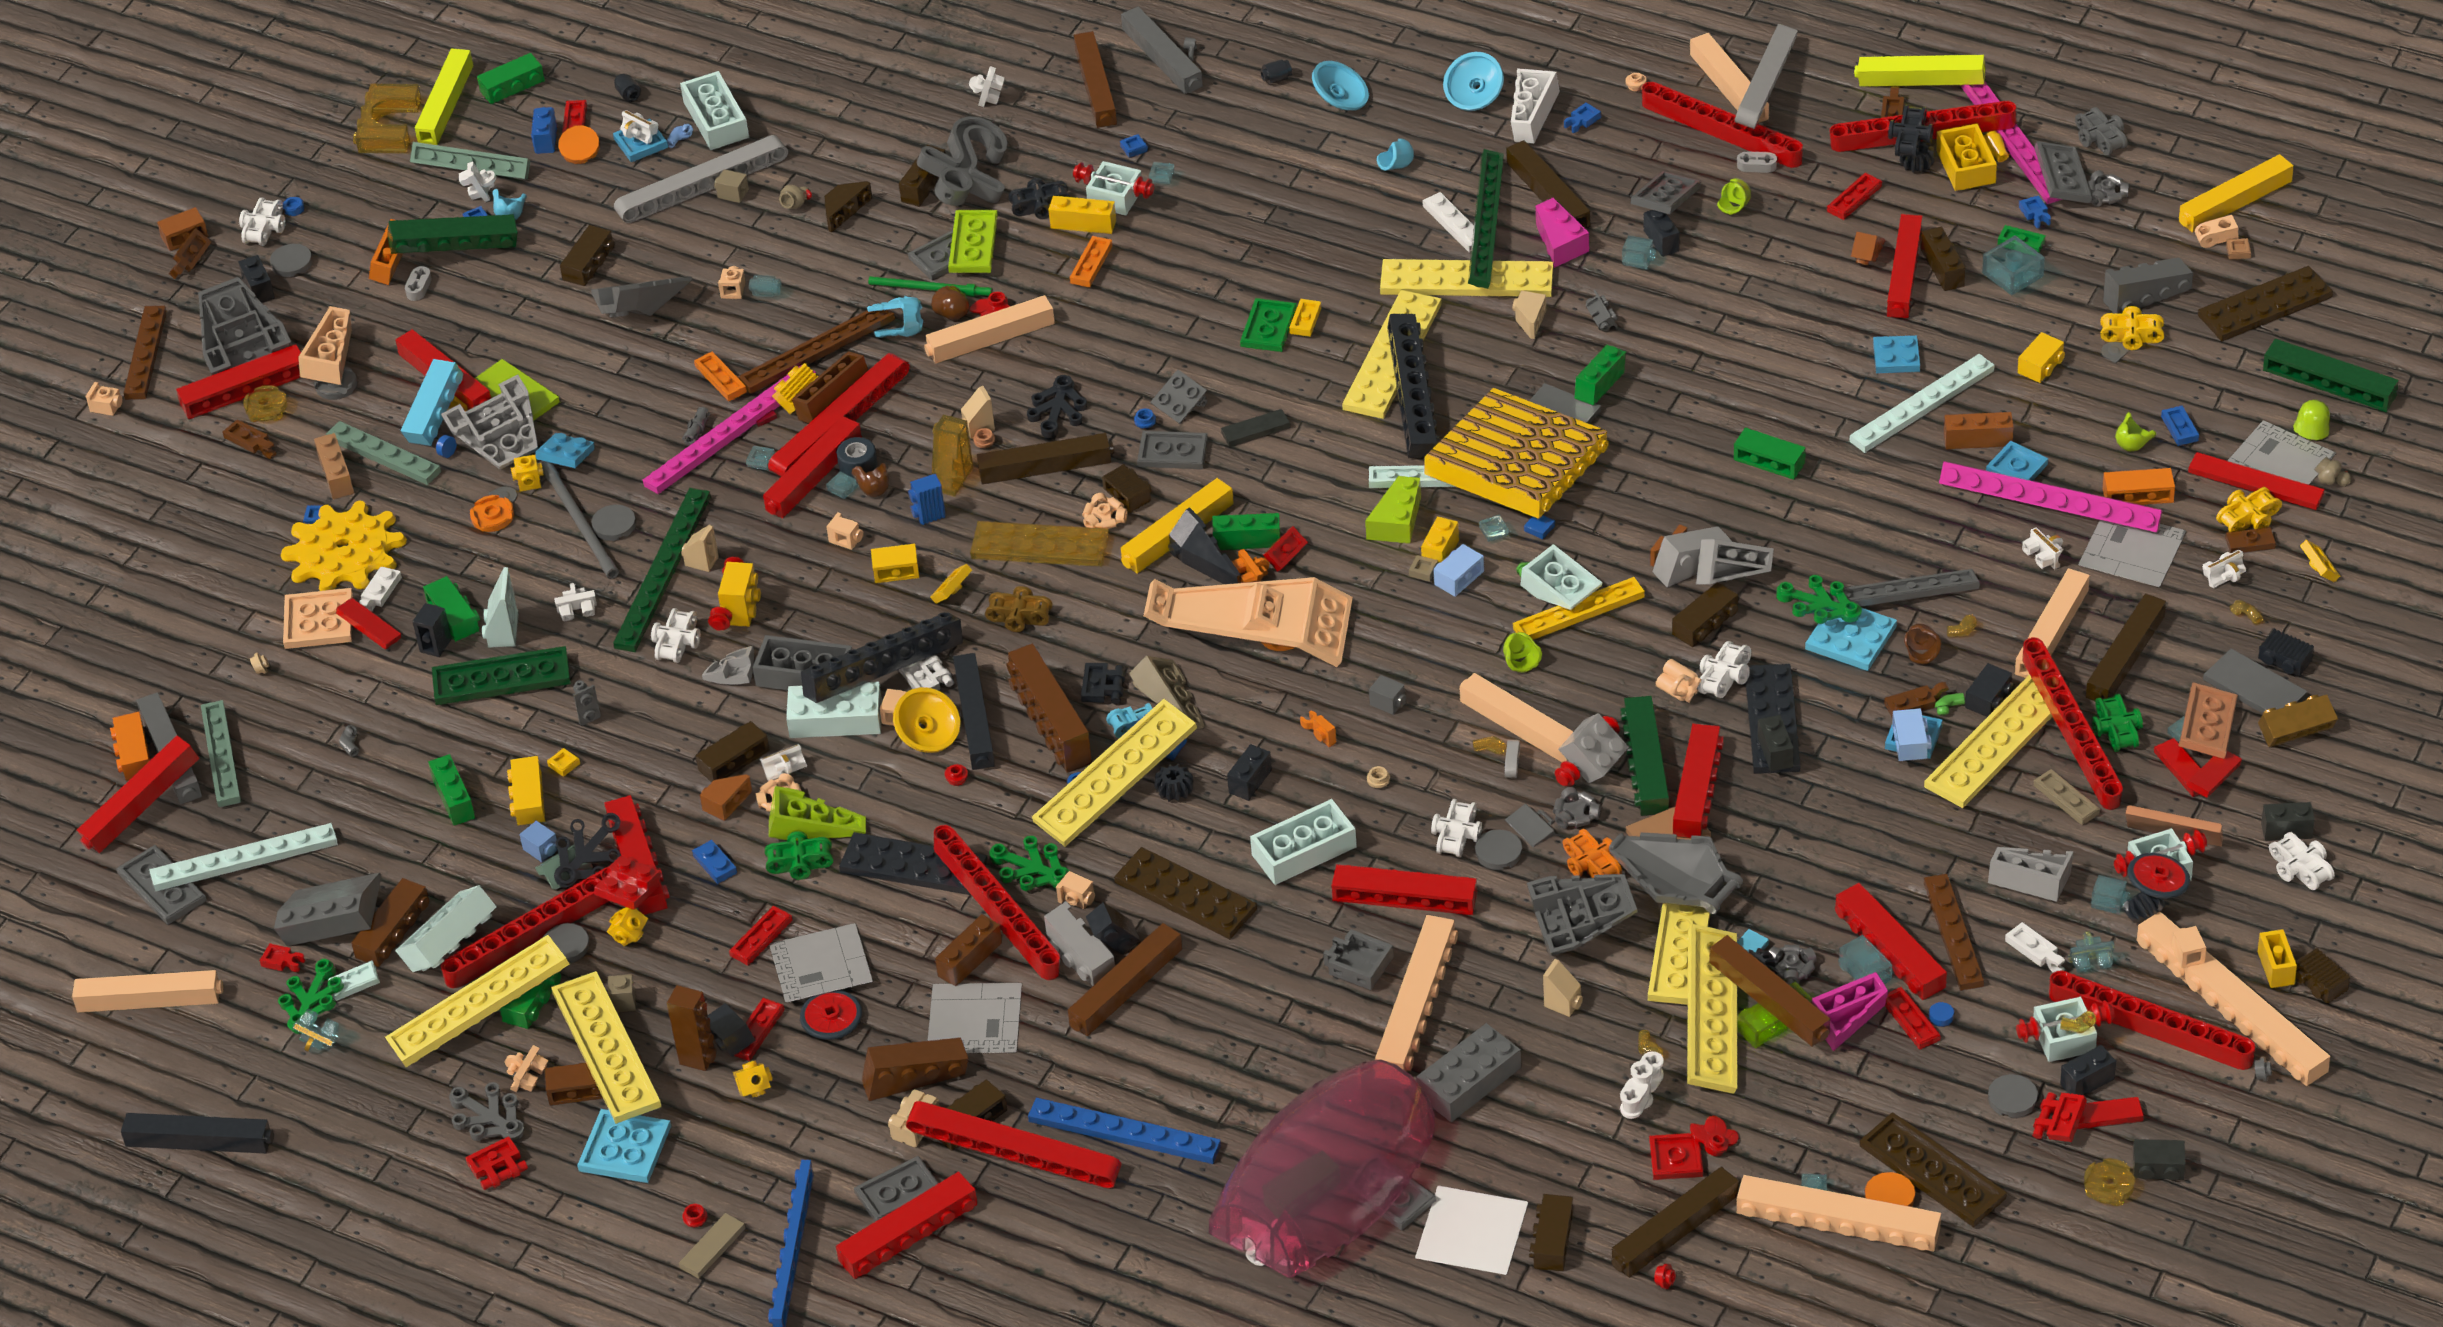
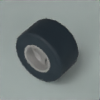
(856, 452)

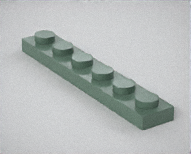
(458, 159)
(385, 453)
(220, 753)

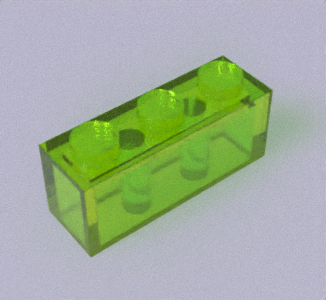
(1760, 1025)

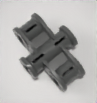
(2097, 128)

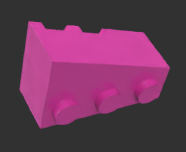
(1560, 232)
(1851, 1006)

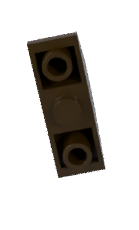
(845, 201)

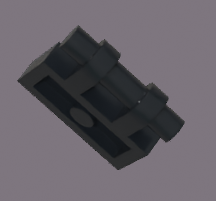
(1095, 683)

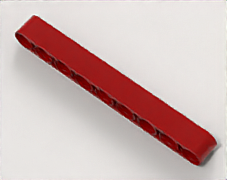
(1720, 124)
(1875, 131)
(850, 404)
(2066, 710)
(996, 902)
(522, 932)
(2157, 1021)
(1013, 1144)

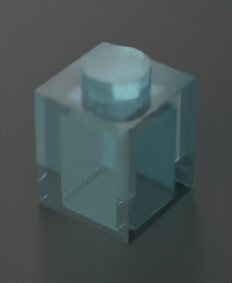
(1638, 252)
(2109, 894)

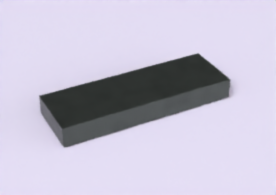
(1255, 427)

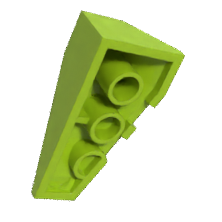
(795, 812)

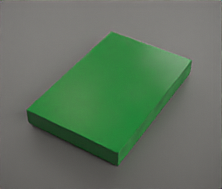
(1268, 325)

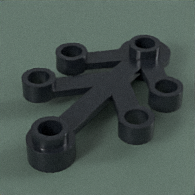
(1061, 387)
(582, 853)

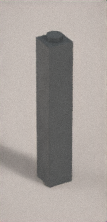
(1161, 50)
(161, 733)

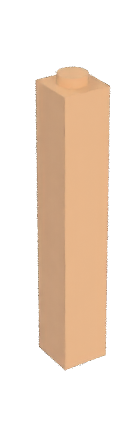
(1722, 71)
(989, 329)
(2057, 614)
(1514, 715)
(147, 991)

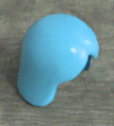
(1398, 156)
(507, 206)

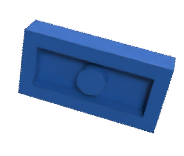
(2180, 425)
(714, 861)

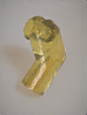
(2248, 609)
(1964, 628)
(1490, 743)
(2080, 1024)
(1646, 1045)

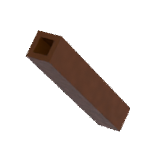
(1095, 79)
(1124, 979)
(1769, 991)

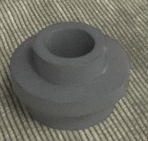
(2263, 1069)

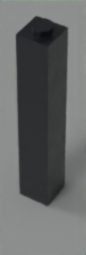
(973, 711)
(197, 1133)

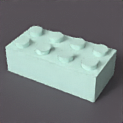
(714, 110)
(841, 715)
(1303, 841)
(446, 928)

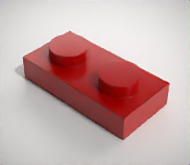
(1285, 548)

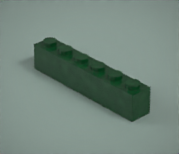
(452, 233)
(2330, 375)
(1645, 755)

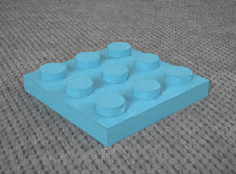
(1852, 642)
(625, 1148)

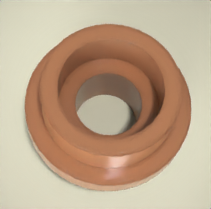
(984, 438)

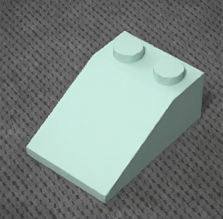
(1558, 579)
(502, 614)

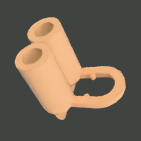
(1678, 681)

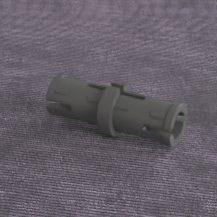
(696, 425)

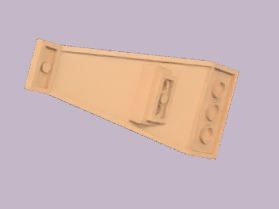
(1278, 612)

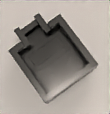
(1358, 959)

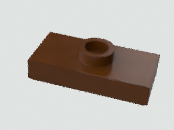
(2250, 540)

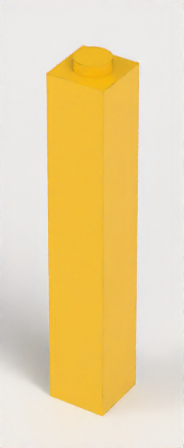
(2236, 192)
(1154, 540)

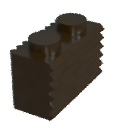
(1127, 487)
(2322, 976)

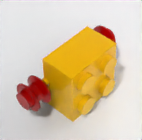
(736, 595)

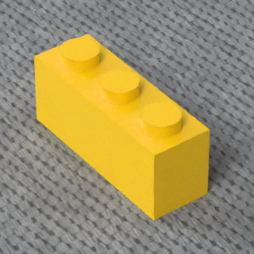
(1082, 214)
(526, 790)

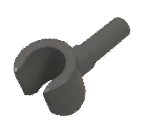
(1189, 44)

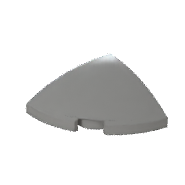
(733, 669)

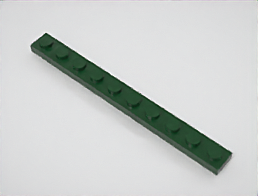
(1485, 219)
(661, 570)

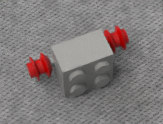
(1590, 750)

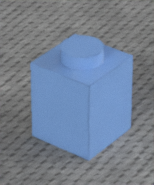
(538, 841)

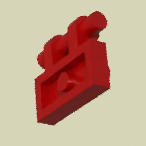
(2065, 1117)
(493, 1158)

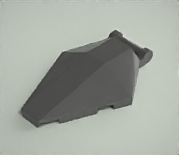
(1676, 868)

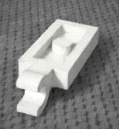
(380, 588)
(2035, 947)

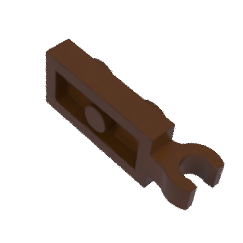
(1893, 104)
(189, 253)
(249, 438)
(1917, 698)

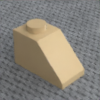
(1530, 311)
(978, 412)
(701, 550)
(1561, 989)

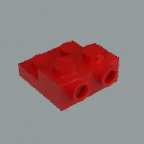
(628, 882)

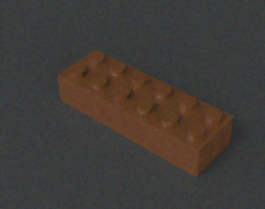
(1049, 708)

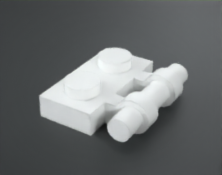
(919, 674)

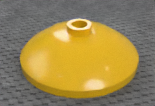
(933, 711)

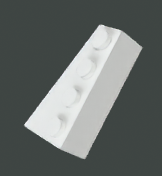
(1532, 102)

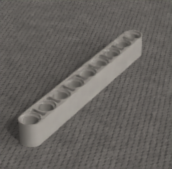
(1766, 76)
(699, 179)

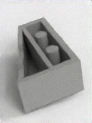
(1680, 554)

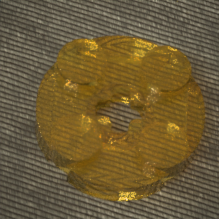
(255, 406)
(2106, 1193)

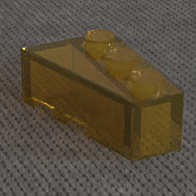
(951, 453)

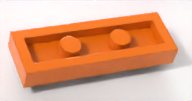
(1091, 261)
(720, 376)

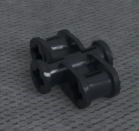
(1910, 131)
(1033, 200)

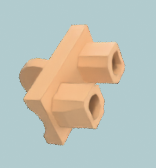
(522, 1077)

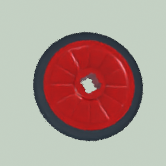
(2158, 875)
(831, 1015)

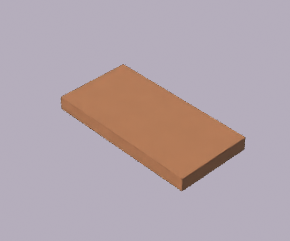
(2208, 720)
(2158, 821)

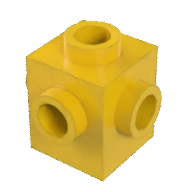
(527, 472)
(627, 926)
(744, 1076)

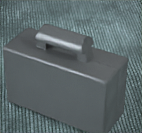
(1531, 825)

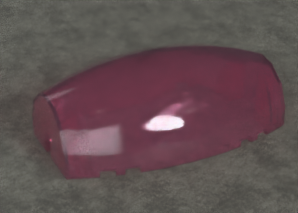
(1326, 1166)

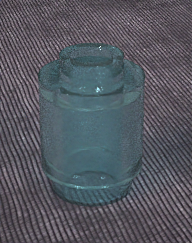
(765, 286)

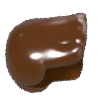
(950, 303)
(873, 482)
(1922, 638)

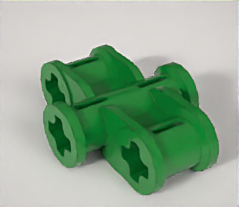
(2117, 722)
(809, 855)

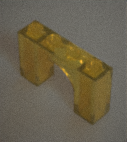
(380, 101)

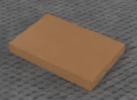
(1658, 823)

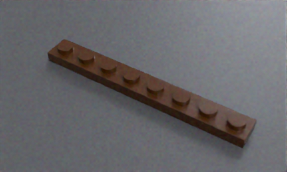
(815, 348)

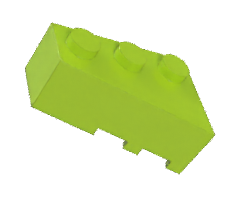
(1396, 512)

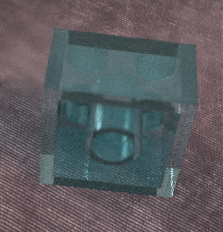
(2013, 265)

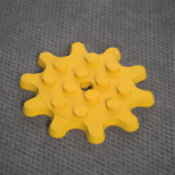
(331, 564)

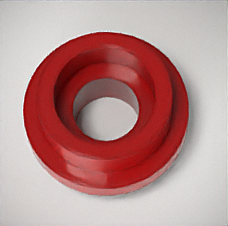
(956, 774)
(694, 1215)
(1664, 1276)

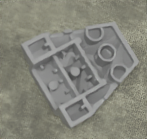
(499, 427)

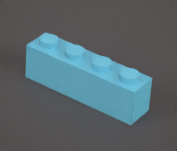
(431, 401)

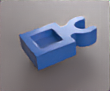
(1582, 116)
(2035, 209)

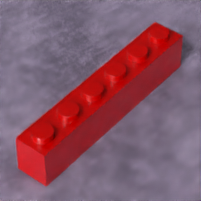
(238, 381)
(1697, 780)
(633, 843)
(1404, 889)
(1905, 954)
(906, 1225)

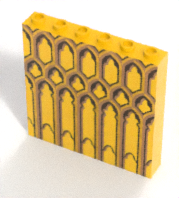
(1516, 453)

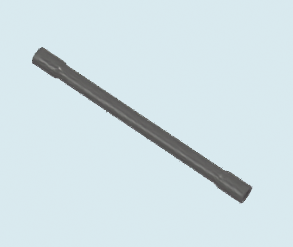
(604, 560)

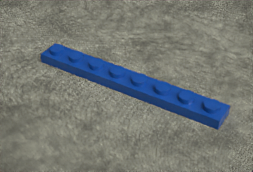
(1124, 1130)
(792, 1238)

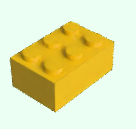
(1966, 157)

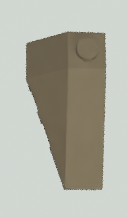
(1163, 680)

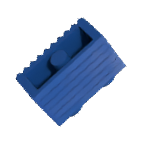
(544, 130)
(927, 499)

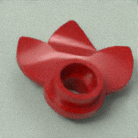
(995, 302)
(1714, 1135)

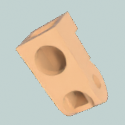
(2216, 231)

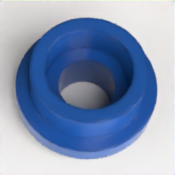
(1144, 418)

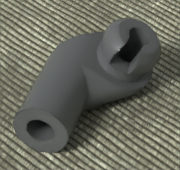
(347, 740)

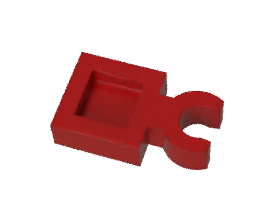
(279, 957)

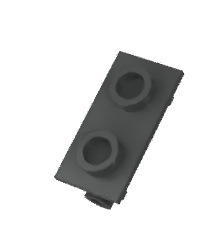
(1599, 306)
(586, 703)

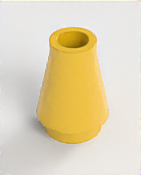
(1996, 146)

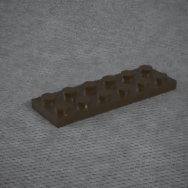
(2265, 303)
(1185, 893)
(1933, 1169)

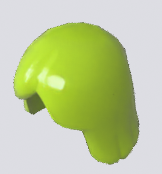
(1736, 192)
(2313, 420)
(2131, 435)
(1519, 646)

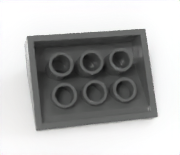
(328, 910)

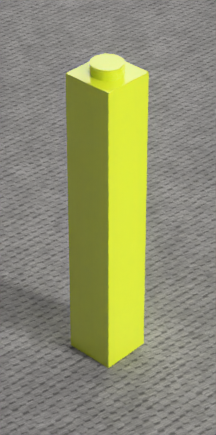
(1921, 70)
(444, 96)

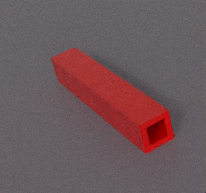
(1904, 266)
(421, 354)
(809, 468)
(137, 794)

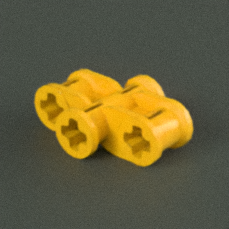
(2122, 329)
(2249, 510)

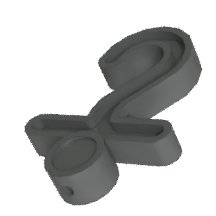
(959, 173)

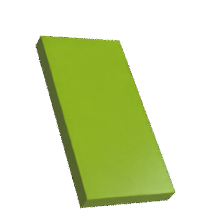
(973, 241)
(540, 398)

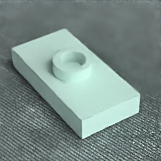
(357, 980)

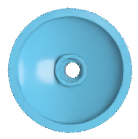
(1466, 74)
(1340, 85)

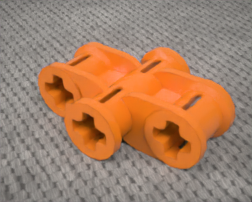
(1590, 856)

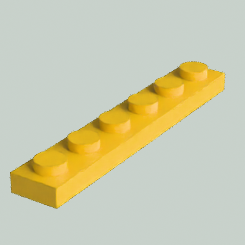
(1595, 604)

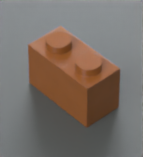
(177, 228)

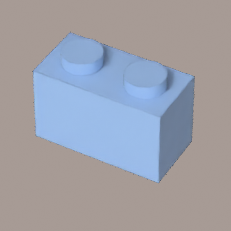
(1458, 570)
(1910, 734)

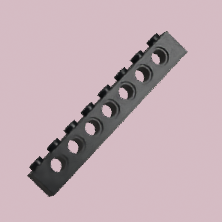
(1412, 384)
(881, 657)

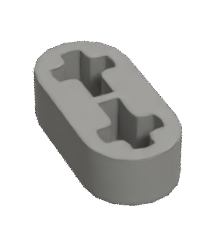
(1757, 162)
(422, 284)
(1512, 758)

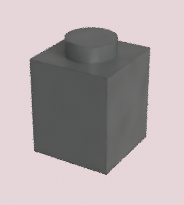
(1387, 694)

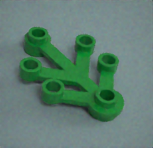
(1844, 609)
(999, 855)
(324, 970)

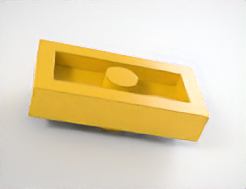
(1305, 317)
(2319, 561)
(951, 584)

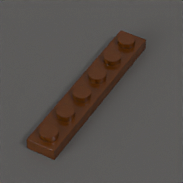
(145, 352)
(1953, 932)

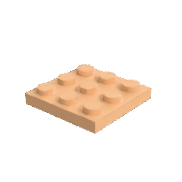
(313, 620)

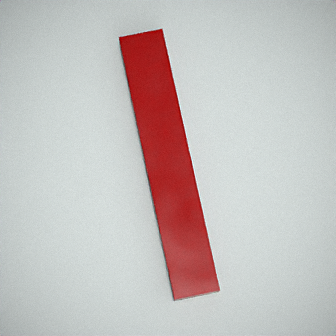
(2254, 479)

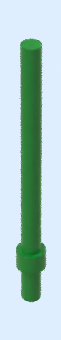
(969, 289)

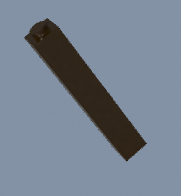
(1544, 181)
(1044, 458)
(2126, 648)
(1674, 1222)

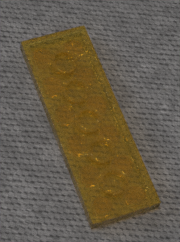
(1039, 543)

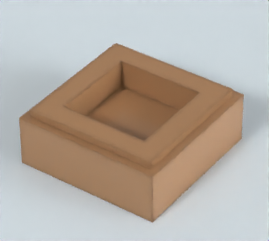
(2238, 248)

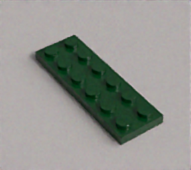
(500, 675)

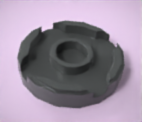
(291, 260)
(334, 391)
(613, 522)
(1498, 849)
(571, 940)
(2012, 1095)

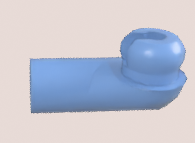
(679, 133)

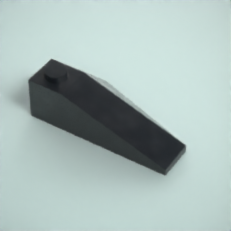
(1199, 551)

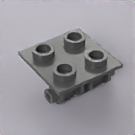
(1180, 397)

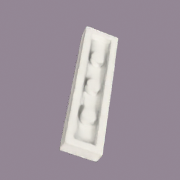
(1450, 219)

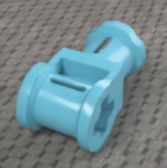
(1126, 719)

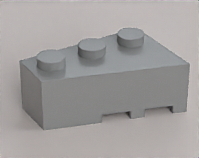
(1730, 560)
(2031, 873)
(1076, 947)

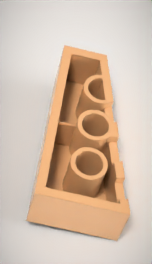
(327, 348)

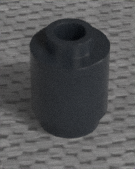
(1276, 71)
(627, 87)

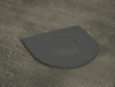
(2113, 351)
(507, 492)

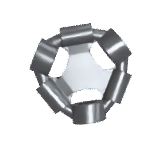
(2103, 185)
(1569, 808)
(1791, 967)

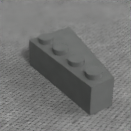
(2145, 284)

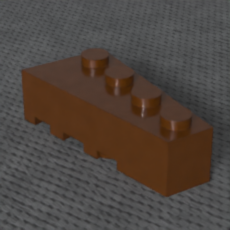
(912, 1066)

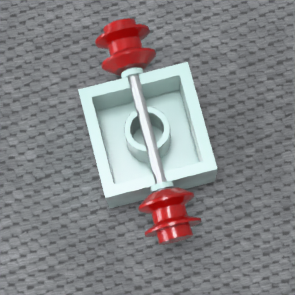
(1114, 183)
(2163, 843)
(2060, 1043)

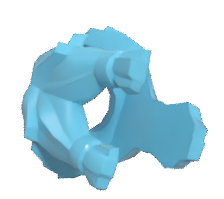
(912, 316)

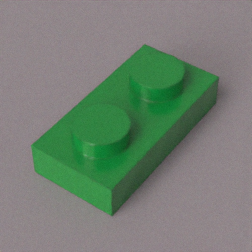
(2033, 239)

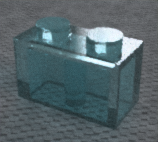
(1862, 959)

